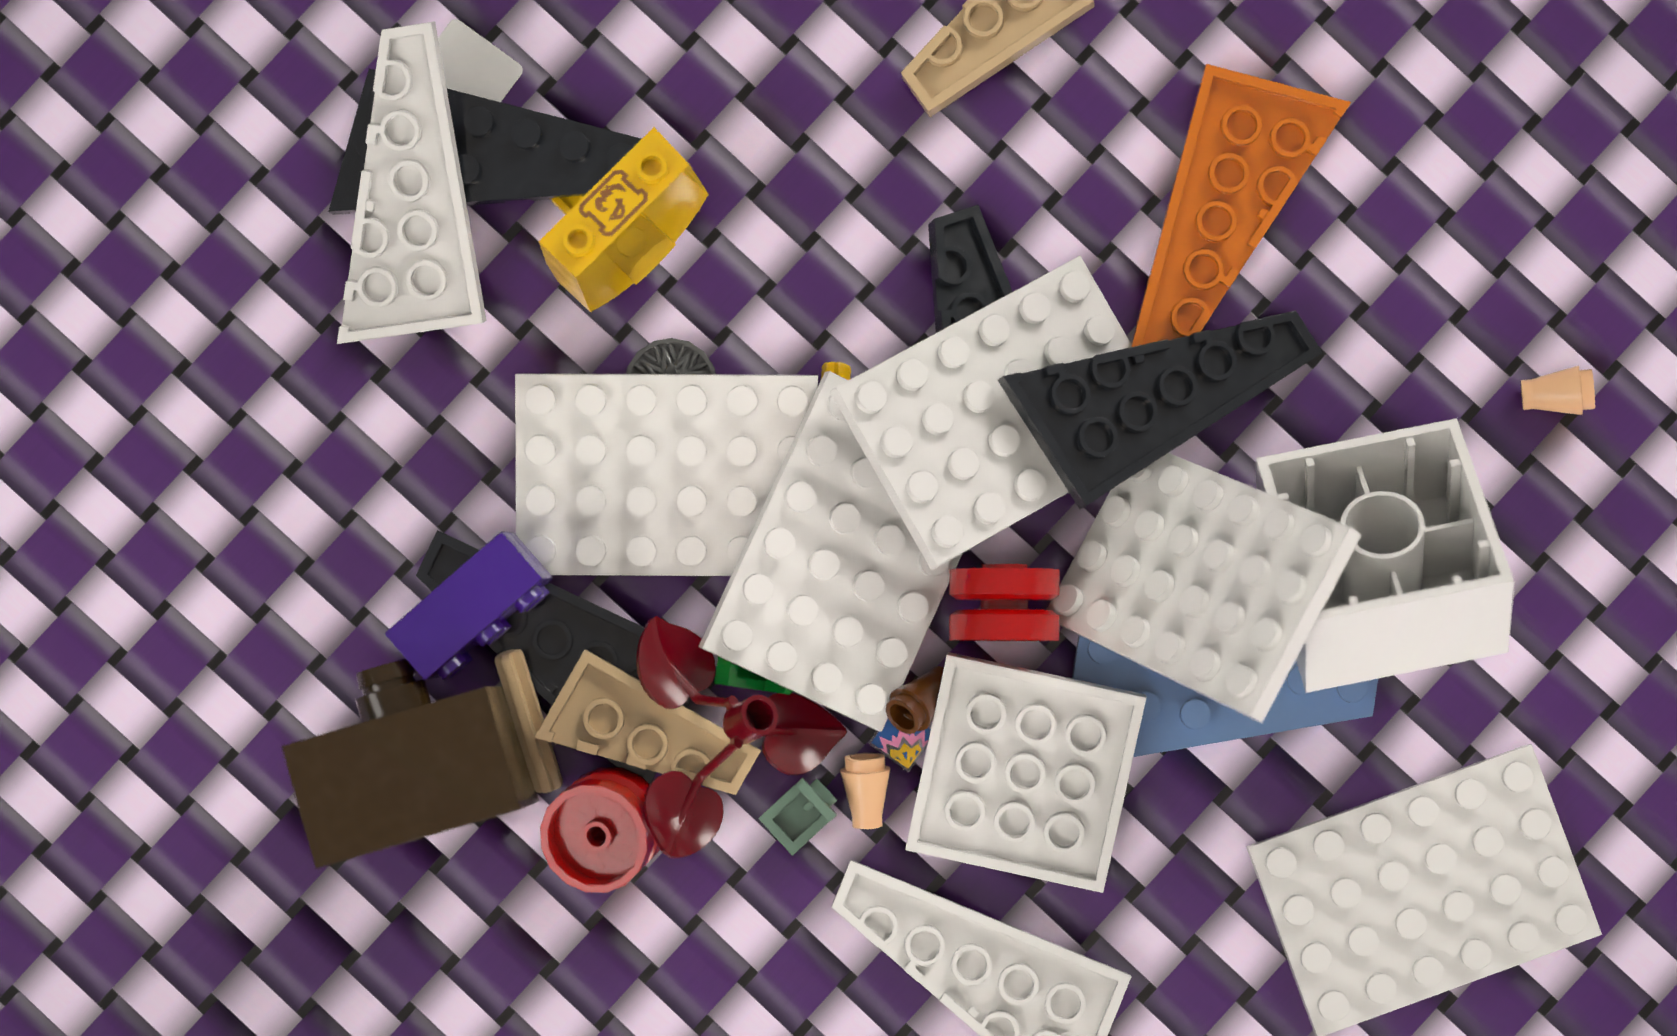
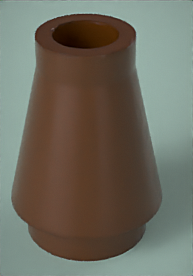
(914, 704)

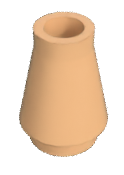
(1560, 391)
(865, 785)

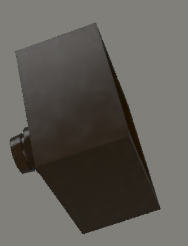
(407, 767)

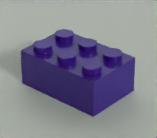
(470, 607)

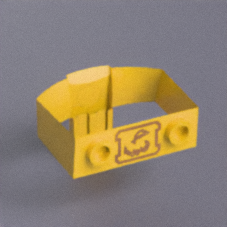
(623, 222)

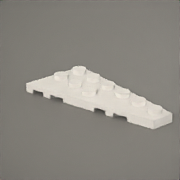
(411, 223)
(981, 967)

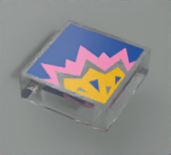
(900, 747)

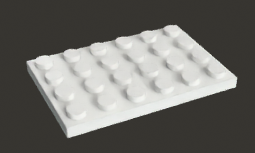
(947, 430)
(649, 467)
(829, 578)
(1204, 581)
(1423, 890)

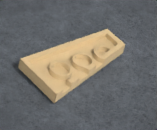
(981, 43)
(614, 718)

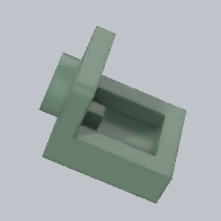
(799, 814)

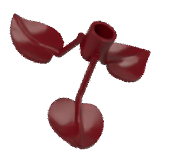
(794, 732)

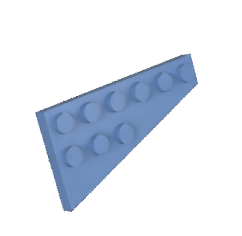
(1184, 718)

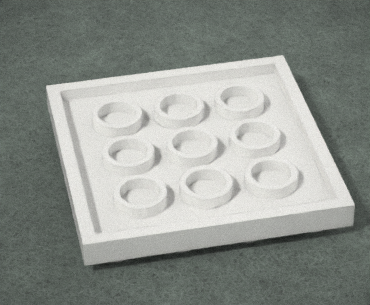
(1025, 772)

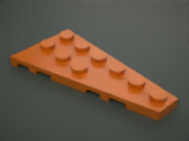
(1233, 177)

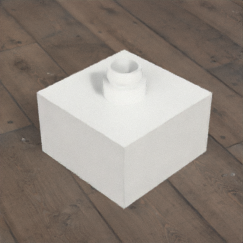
(1429, 564)

